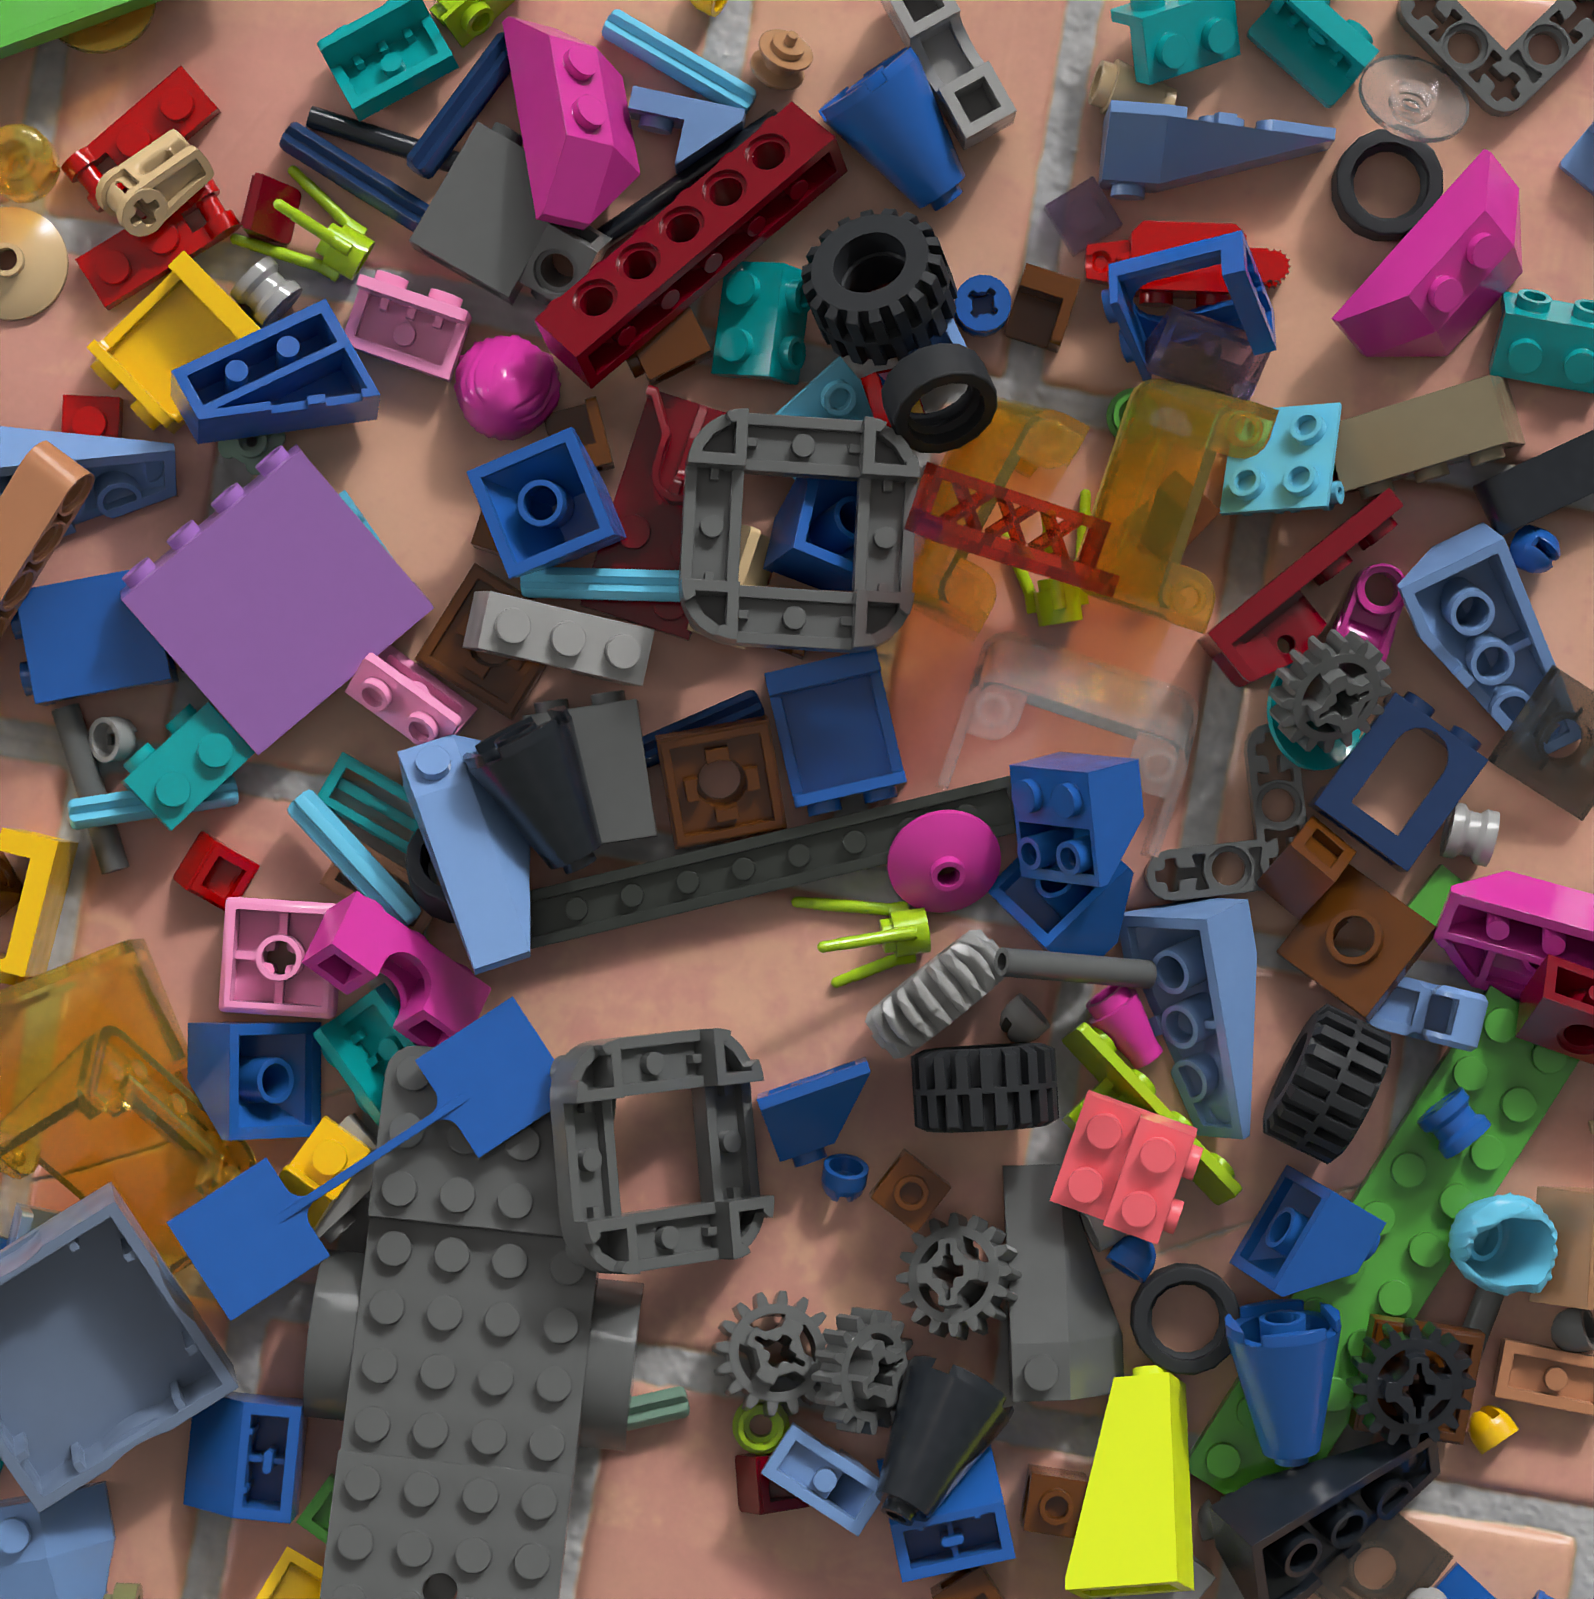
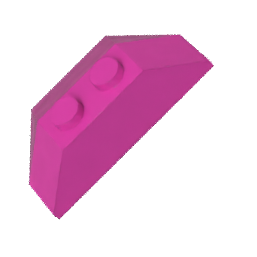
(570, 123)
(1442, 270)
(1508, 924)

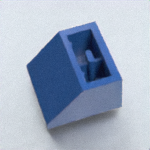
(1075, 815)
(247, 1457)
(963, 1531)

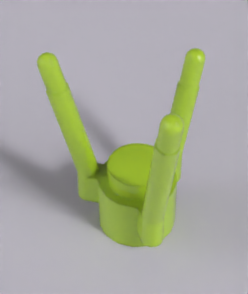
(342, 248)
(1056, 600)
(903, 933)

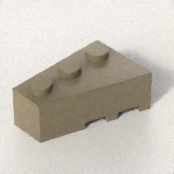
(1427, 436)

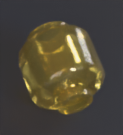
(31, 180)

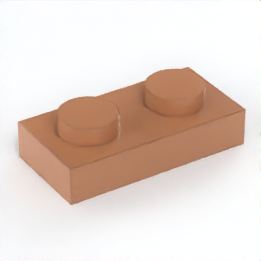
(1544, 1376)

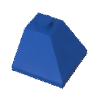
(546, 504)
(815, 534)
(1065, 914)
(257, 1077)
(812, 1111)
(1306, 1236)

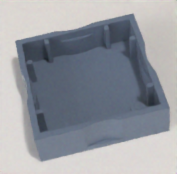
(95, 1348)

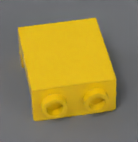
(168, 329)
(39, 903)

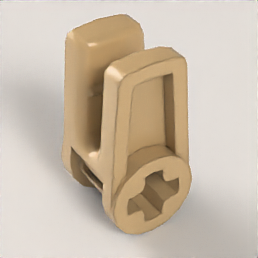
(157, 183)

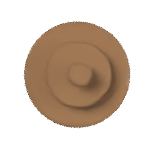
(781, 59)

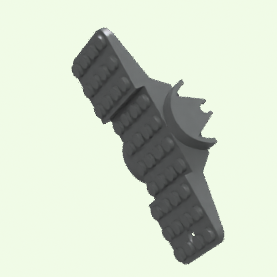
(462, 1364)

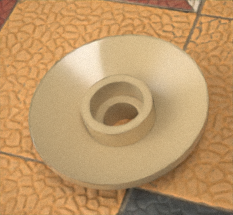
(39, 267)

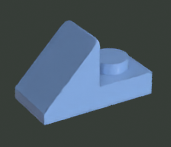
(702, 122)
(824, 1478)

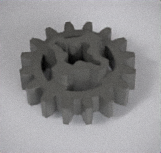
(1330, 691)
(967, 1298)
(751, 1342)
(862, 1370)

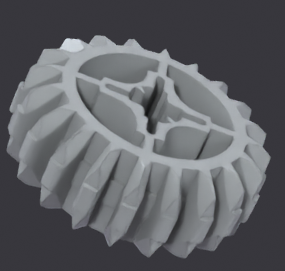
(935, 995)

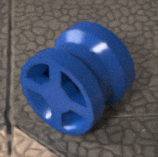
(976, 315)
(1453, 1123)

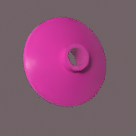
(938, 842)

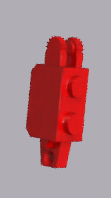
(1203, 284)

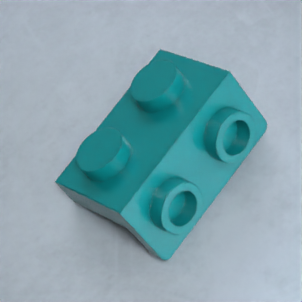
(1178, 35)
(1314, 46)
(386, 55)
(761, 323)
(1545, 341)
(187, 765)
(362, 1044)

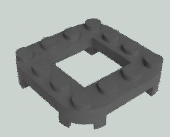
(797, 448)
(725, 1146)

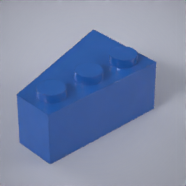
(277, 381)

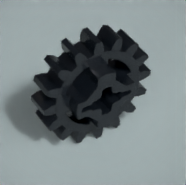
(1428, 1399)

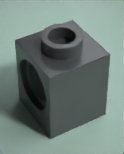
(580, 246)

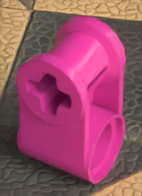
(1369, 620)

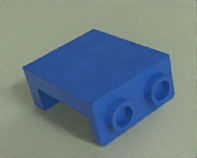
(86, 642)
(836, 731)

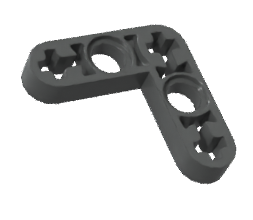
(1510, 63)
(1253, 853)

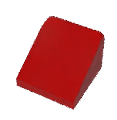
(215, 871)

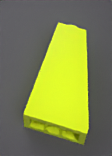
(1138, 1495)

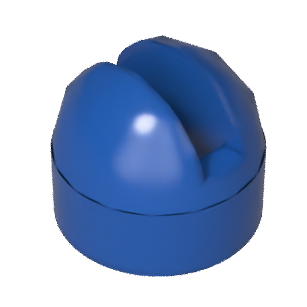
(1533, 558)
(844, 1176)
(1133, 1257)

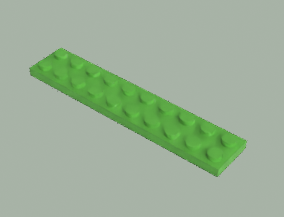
(1418, 1200)

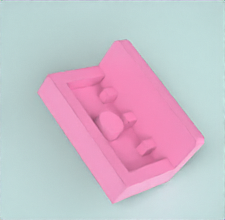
(408, 326)
(409, 697)

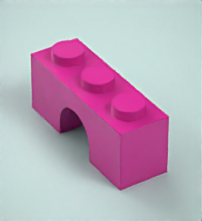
(434, 991)

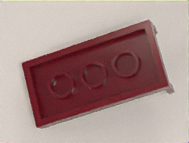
(652, 505)
(1248, 637)

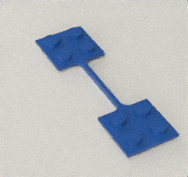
(258, 1234)

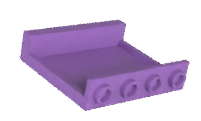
(274, 597)

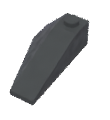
(1063, 1323)

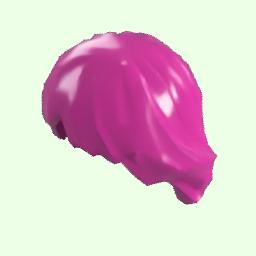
(506, 387)

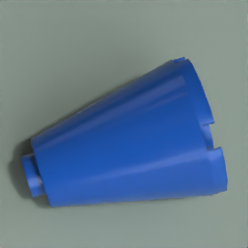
(899, 130)
(1285, 1373)

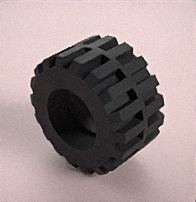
(869, 254)
(1327, 1084)
(985, 1087)

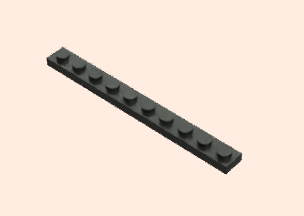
(749, 865)

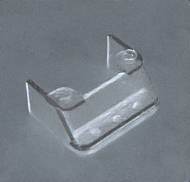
(1028, 671)

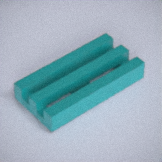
(336, 781)

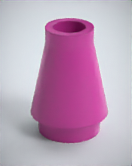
(1124, 1020)

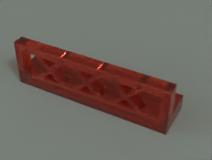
(1013, 550)

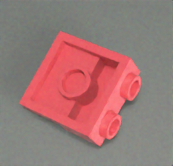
(1127, 1167)

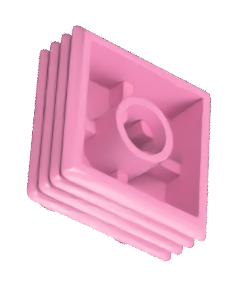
(250, 981)

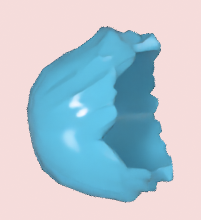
(1504, 1244)

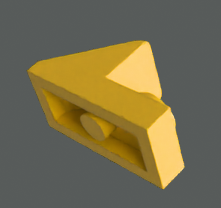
(320, 1159)

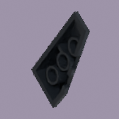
(1299, 1520)

